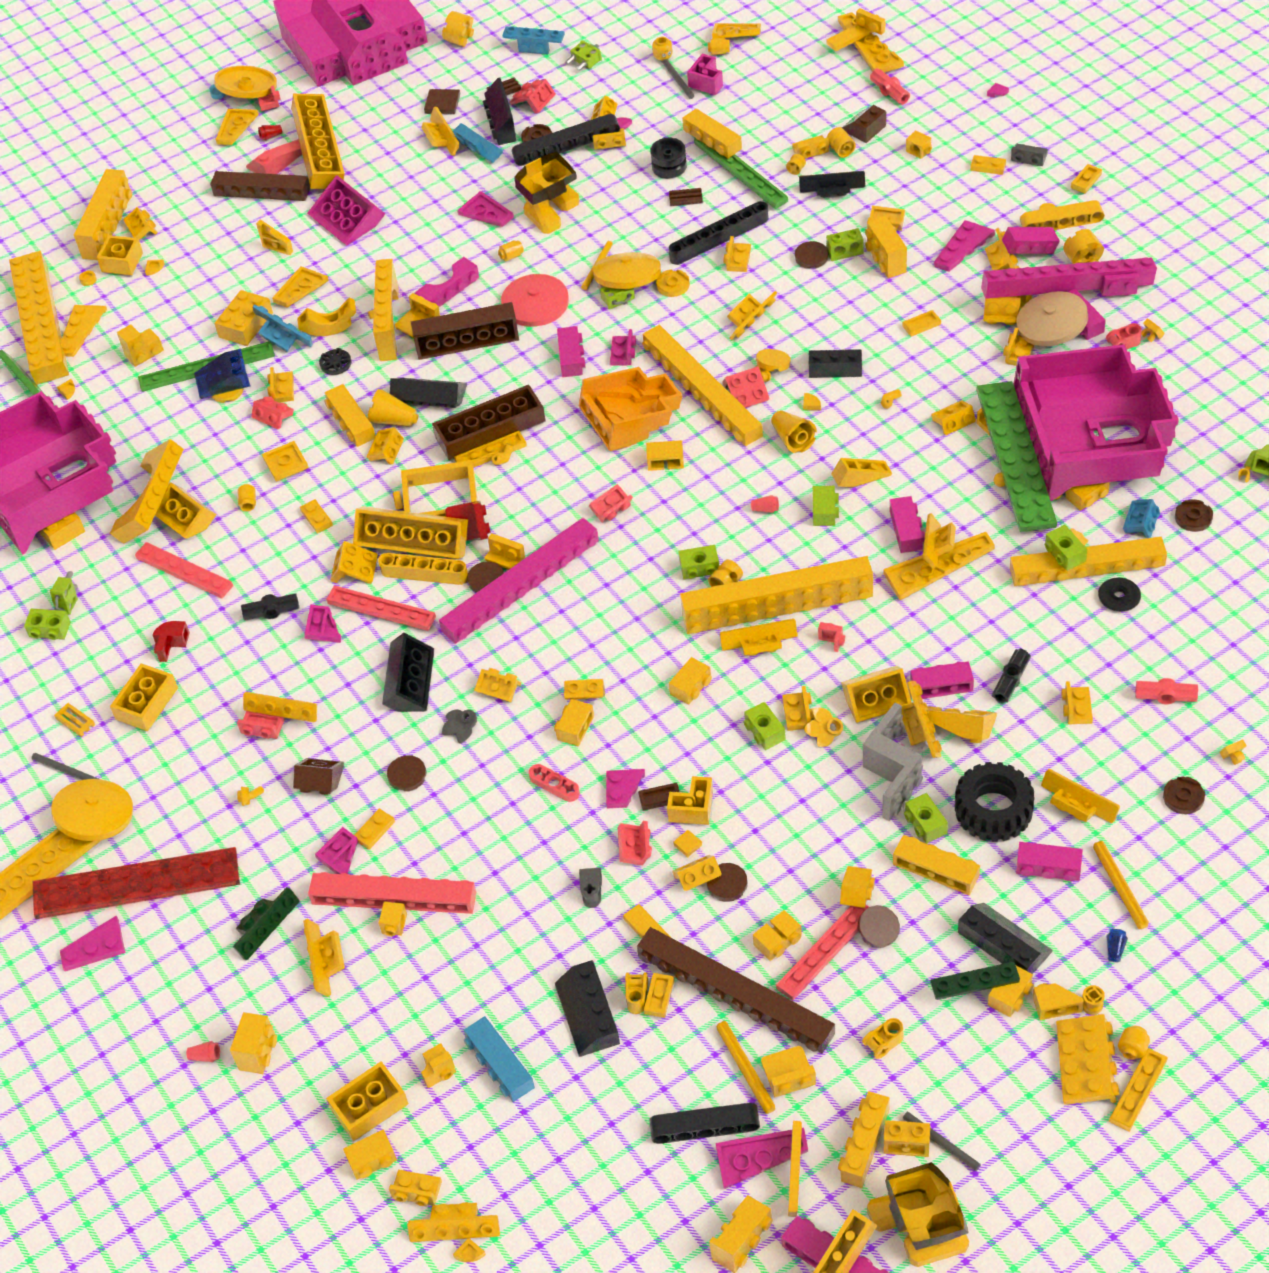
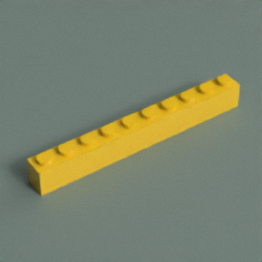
(702, 385)

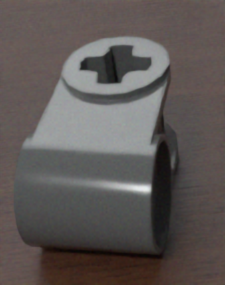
(590, 886)

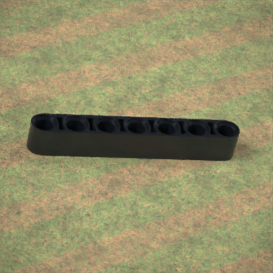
(564, 139)
(718, 232)

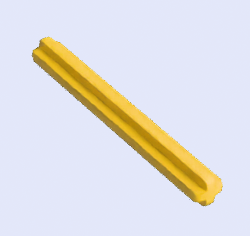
(1121, 885)
(746, 1067)

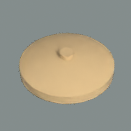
(1052, 318)

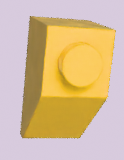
(1055, 1001)

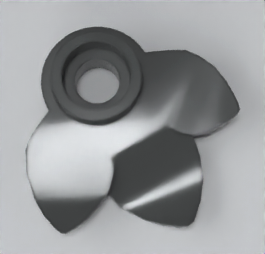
(458, 725)

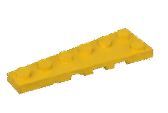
(871, 49)
(916, 573)

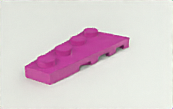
(962, 244)
(753, 1155)

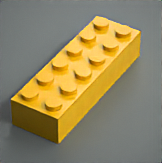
(103, 213)
(410, 532)

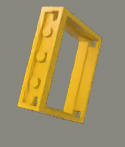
(438, 474)

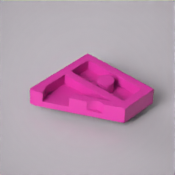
(321, 625)
(622, 786)
(338, 851)

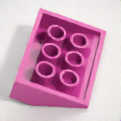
(345, 211)

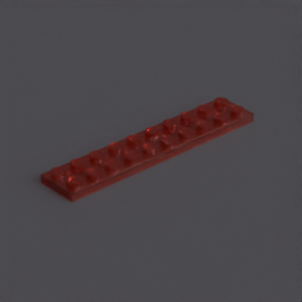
(135, 883)

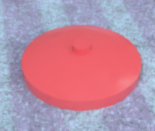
(536, 299)

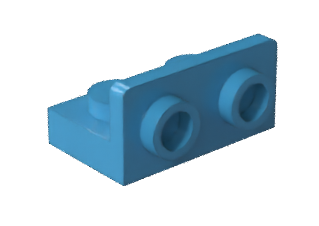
(1142, 517)

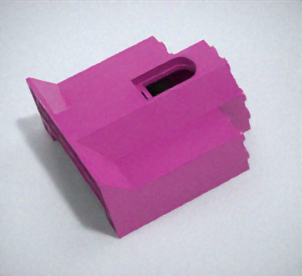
(332, 49)
(1081, 392)
(33, 445)

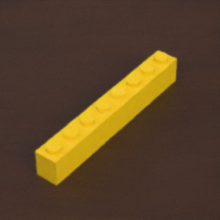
(1100, 560)

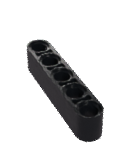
(704, 1123)

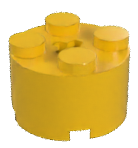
(458, 28)
(1083, 247)

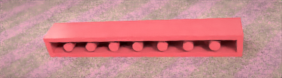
(373, 891)

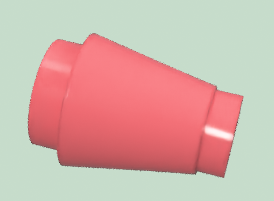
(765, 504)
(204, 1052)

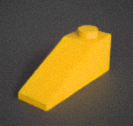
(855, 472)

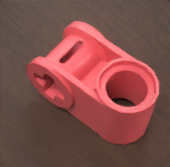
(1128, 335)

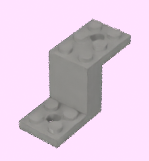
(892, 762)

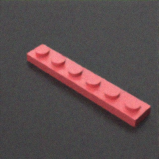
(184, 570)
(381, 608)
(820, 953)

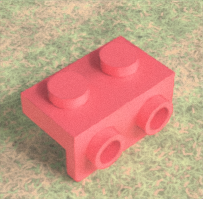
(271, 411)
(610, 503)
(260, 725)
(634, 843)

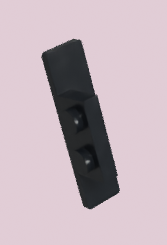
(832, 183)

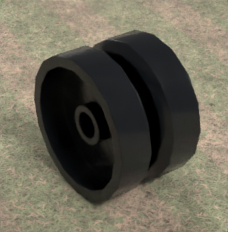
(668, 157)

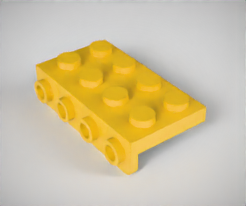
(1087, 1059)

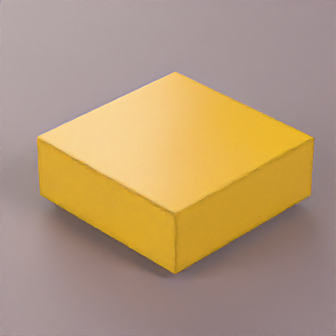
(687, 843)

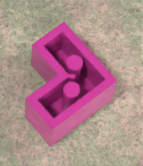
(705, 75)

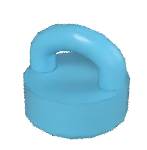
(215, 93)

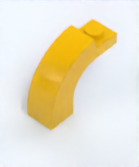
(327, 323)

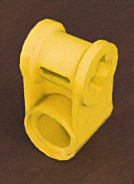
(636, 988)
(882, 1041)

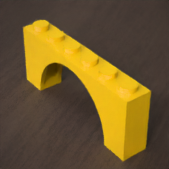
(385, 291)
(161, 465)

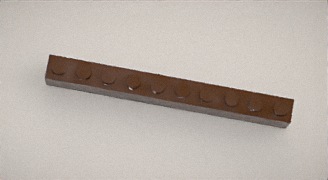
(736, 990)

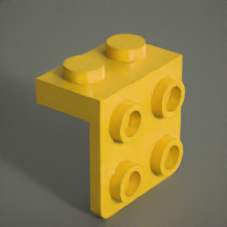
(419, 310)
(788, 1071)

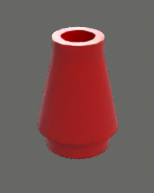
(269, 131)

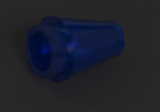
(1116, 944)

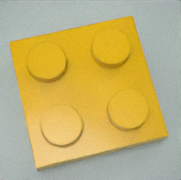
(285, 461)

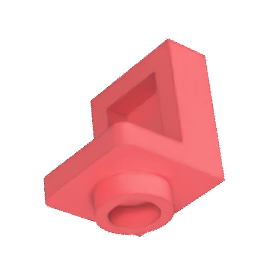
(269, 101)
(831, 633)

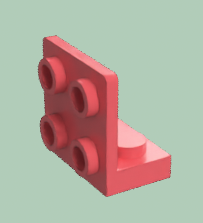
(535, 93)
(747, 387)

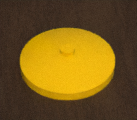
(245, 81)
(627, 270)
(92, 809)

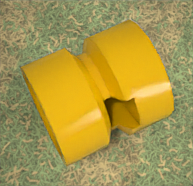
(841, 142)
(727, 573)

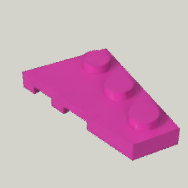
(94, 946)

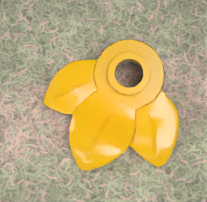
(821, 727)

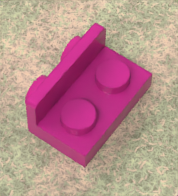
(622, 349)

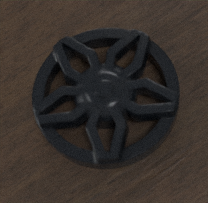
(335, 361)

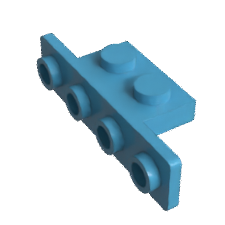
(533, 40)
(477, 143)
(279, 332)

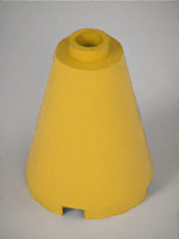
(391, 411)
(794, 431)

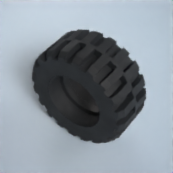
(994, 823)

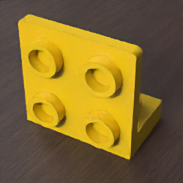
(354, 562)

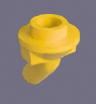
(244, 795)

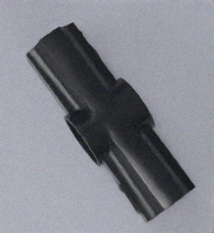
(270, 606)
(1011, 675)

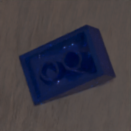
(222, 375)

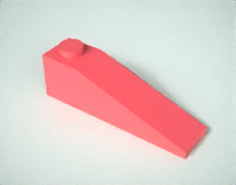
(276, 159)

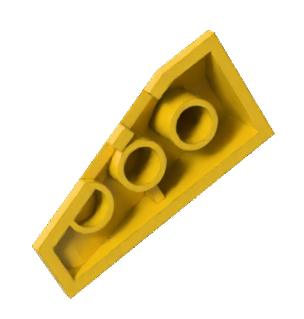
(970, 724)

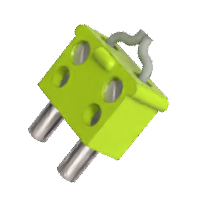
(585, 54)
(616, 297)
(64, 593)

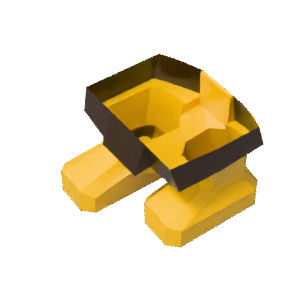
(546, 181)
(926, 1208)

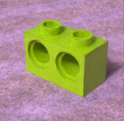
(845, 244)
(47, 624)

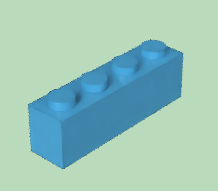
(499, 1059)

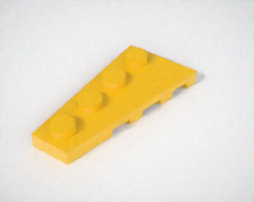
(79, 326)

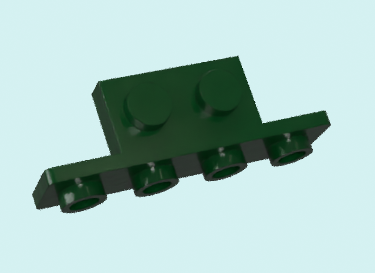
(263, 921)
(975, 980)

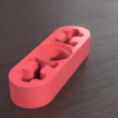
(557, 790)

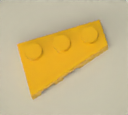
(234, 125)
(298, 286)

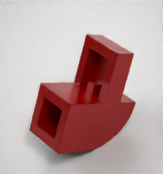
(169, 635)

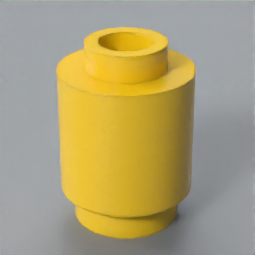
(718, 46)
(510, 250)
(246, 497)

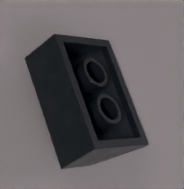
(835, 363)

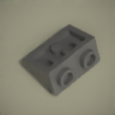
(1029, 154)

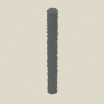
(679, 80)
(61, 767)
(946, 1144)

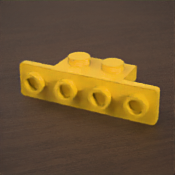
(440, 133)
(999, 256)
(746, 311)
(937, 540)
(759, 637)
(280, 707)
(917, 722)
(1078, 799)
(324, 955)
(453, 1222)

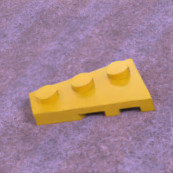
(728, 30)

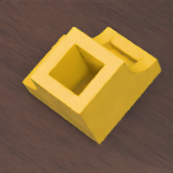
(438, 1065)

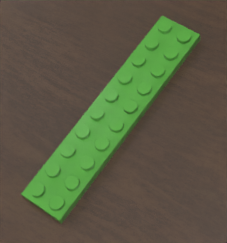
(1016, 457)

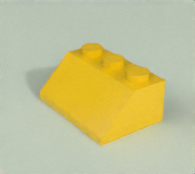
(184, 512)
(876, 693)

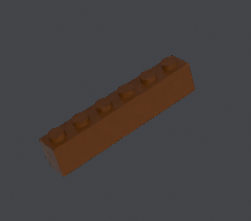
(260, 185)

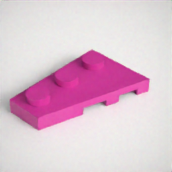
(486, 209)

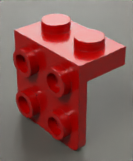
(474, 513)

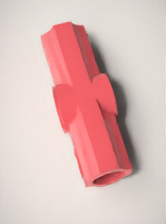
(890, 86)
(1166, 691)

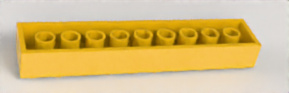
(38, 317)
(777, 595)

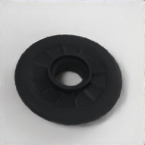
(1111, 601)

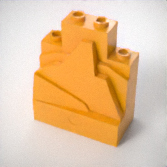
(628, 405)

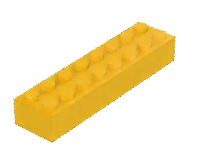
(316, 139)

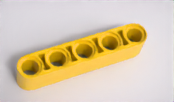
(1064, 216)
(423, 568)

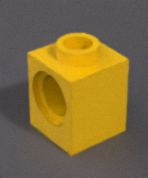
(918, 144)
(392, 919)

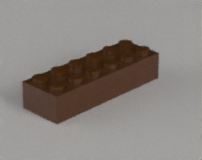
(465, 330)
(489, 421)

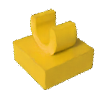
(1153, 329)
(1234, 751)

